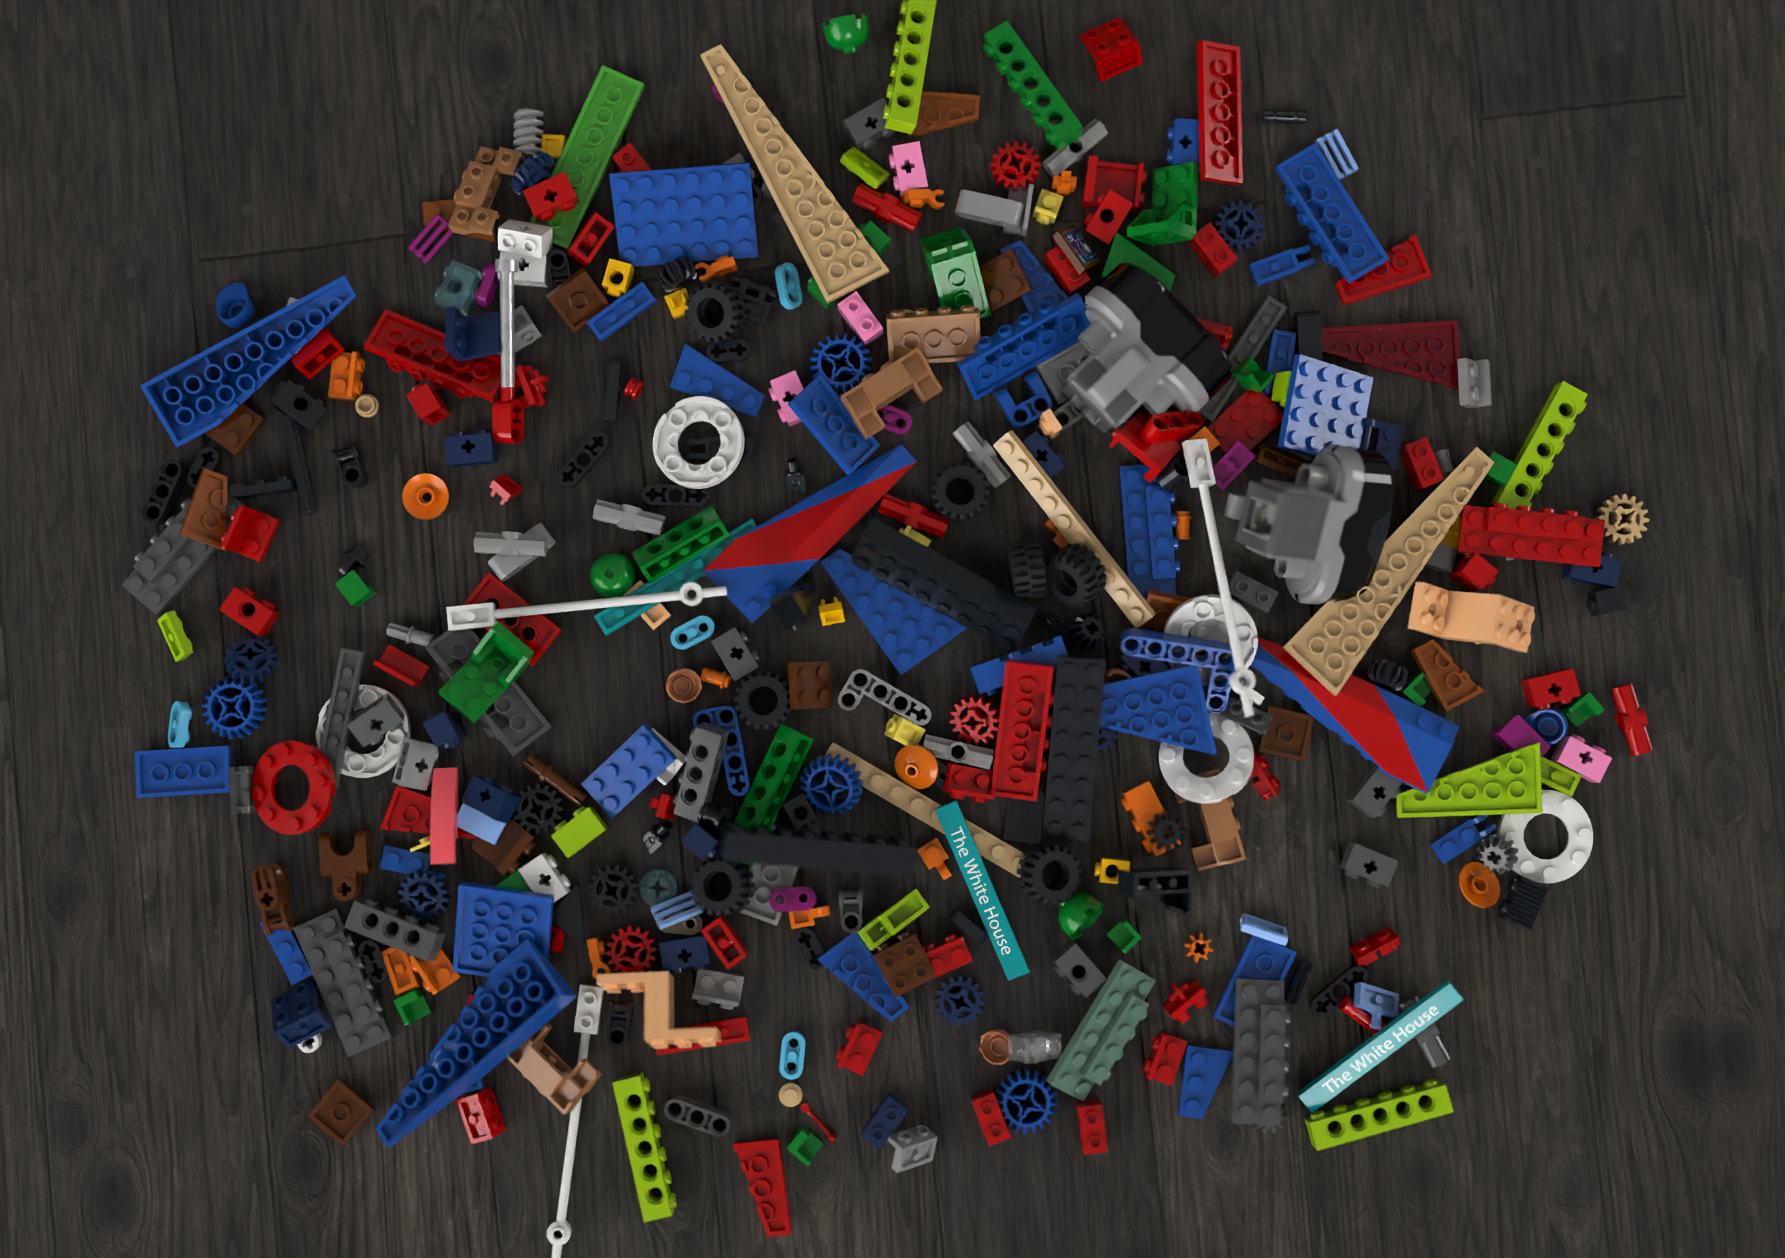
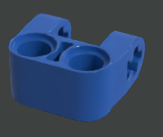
(1027, 407)

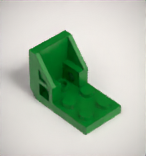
(1173, 207)
(955, 270)
(488, 673)

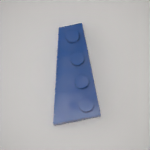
(1042, 283)
(703, 377)
(859, 970)

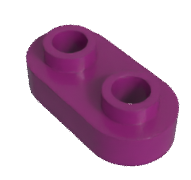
(485, 293)
(891, 416)
(792, 899)

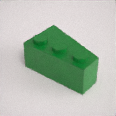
(1124, 251)

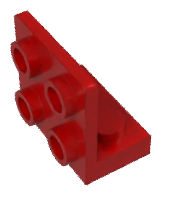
(1112, 48)
(250, 533)

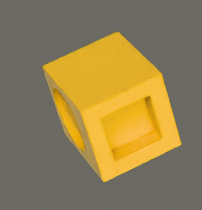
(618, 268)
(1100, 869)

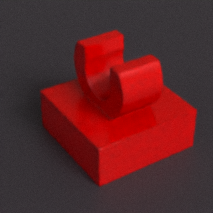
(505, 487)
(664, 806)

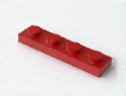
(731, 1029)

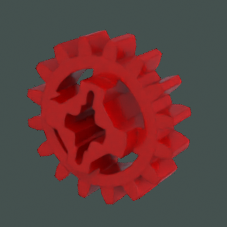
(1022, 159)
(969, 726)
(626, 941)

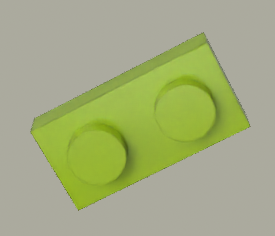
(864, 167)
(175, 636)
(1558, 777)

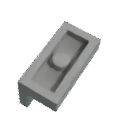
(1025, 198)

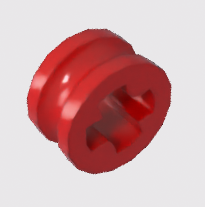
(633, 388)

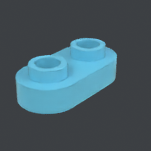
(788, 285)
(693, 632)
(178, 726)
(792, 1054)

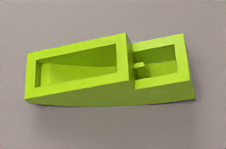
(892, 919)

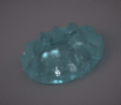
(666, 880)

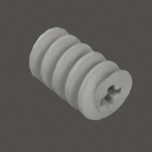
(526, 132)

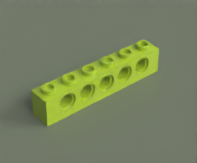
(898, 117)
(1574, 402)
(1437, 1104)
(651, 1206)

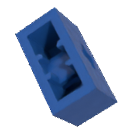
(1183, 131)

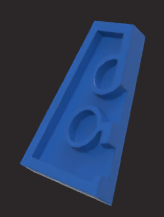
(1200, 1078)

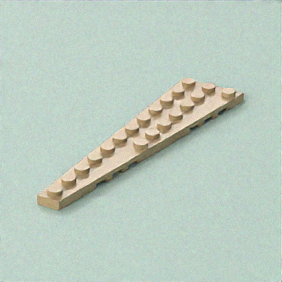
(821, 228)
(1344, 630)

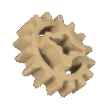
(1632, 521)

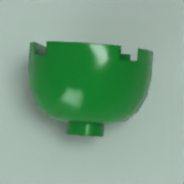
(846, 33)
(613, 575)
(1079, 913)

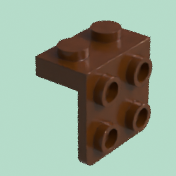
(509, 849)
(904, 963)

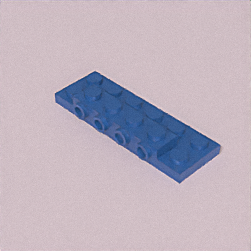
(1330, 214)
(1023, 345)
(1148, 531)

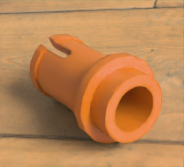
(1182, 524)
(716, 677)

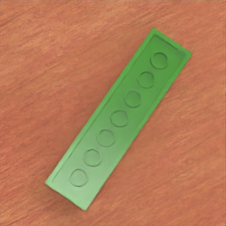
(592, 147)

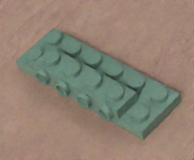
(1103, 1032)

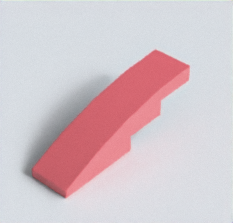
(444, 815)

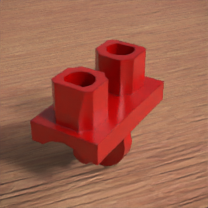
(532, 385)
(1183, 998)

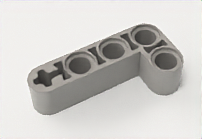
(887, 701)

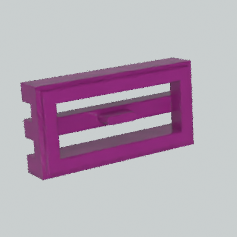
(419, 252)

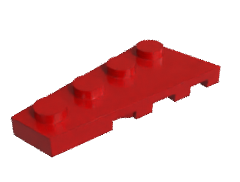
(1404, 267)
(412, 813)
(767, 1183)

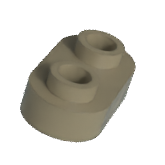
(682, 928)

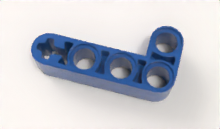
(738, 749)

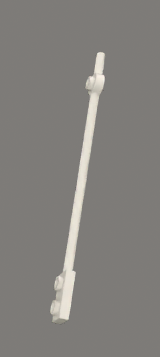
(1202, 475)
(485, 615)
(586, 1023)

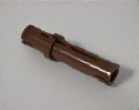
(547, 774)

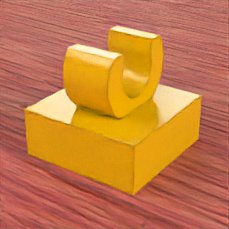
(676, 302)
(831, 613)

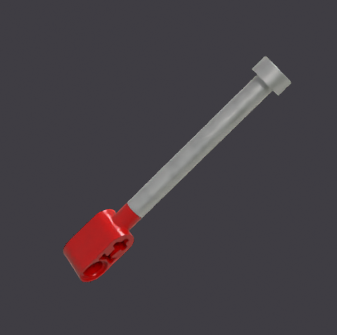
(507, 411)

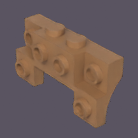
(479, 188)
(887, 385)
(1221, 832)
(551, 1074)

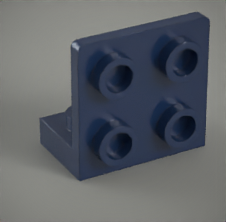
(473, 335)
(297, 1014)

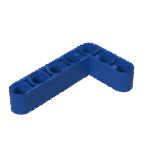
(1187, 656)

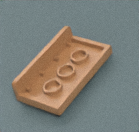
(939, 334)

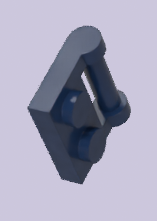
(1387, 439)

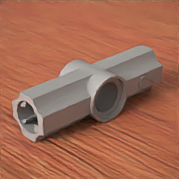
(1063, 159)
(981, 454)
(629, 517)
(511, 544)
(972, 756)

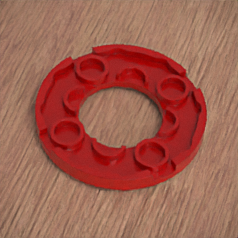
(321, 787)

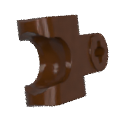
(346, 869)
(272, 882)

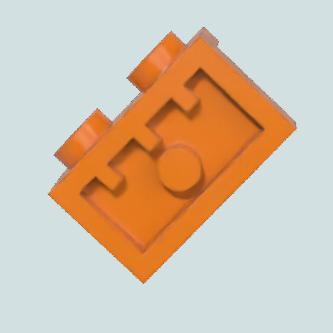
(346, 376)
(437, 973)

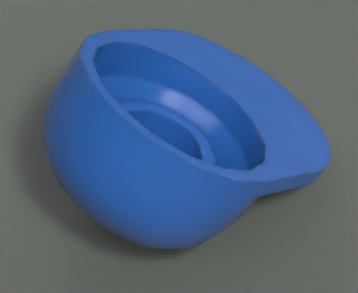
(234, 305)
(1548, 724)

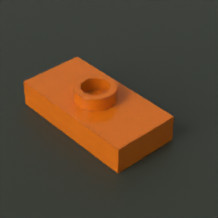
(400, 971)

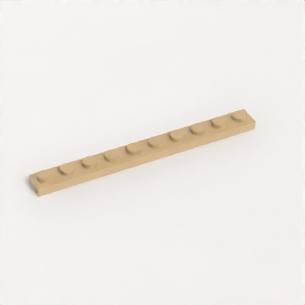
(1072, 525)
(924, 809)

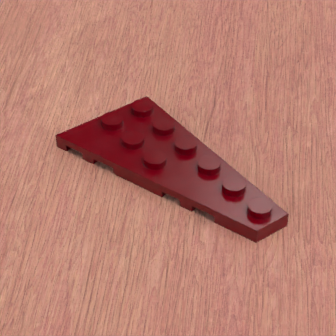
(1409, 349)

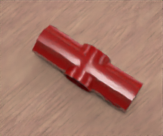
(886, 208)
(913, 515)
(1631, 719)

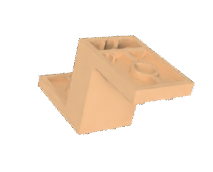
(1471, 617)
(659, 1009)

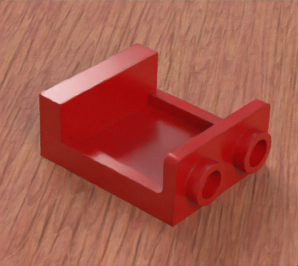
(1118, 177)
(1153, 456)

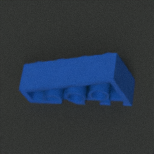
(991, 674)

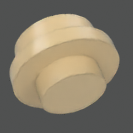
(367, 406)
(790, 1094)

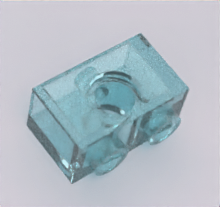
(454, 274)

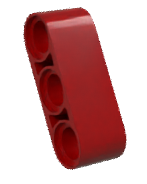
(1171, 427)

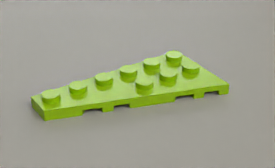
(1488, 788)

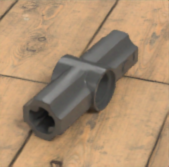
(1428, 1038)

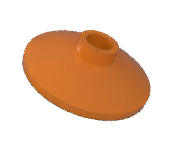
(414, 494)
(922, 761)
(1479, 885)

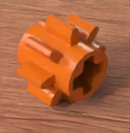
(1205, 948)

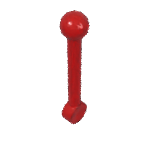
(805, 1107)

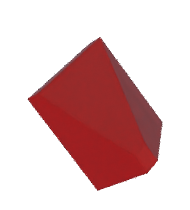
(557, 938)

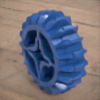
(831, 359)
(220, 719)
(814, 788)
(1045, 1108)

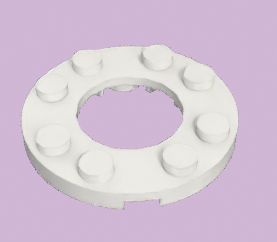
(676, 420)
(1211, 607)
(387, 754)
(1217, 787)
(1577, 848)

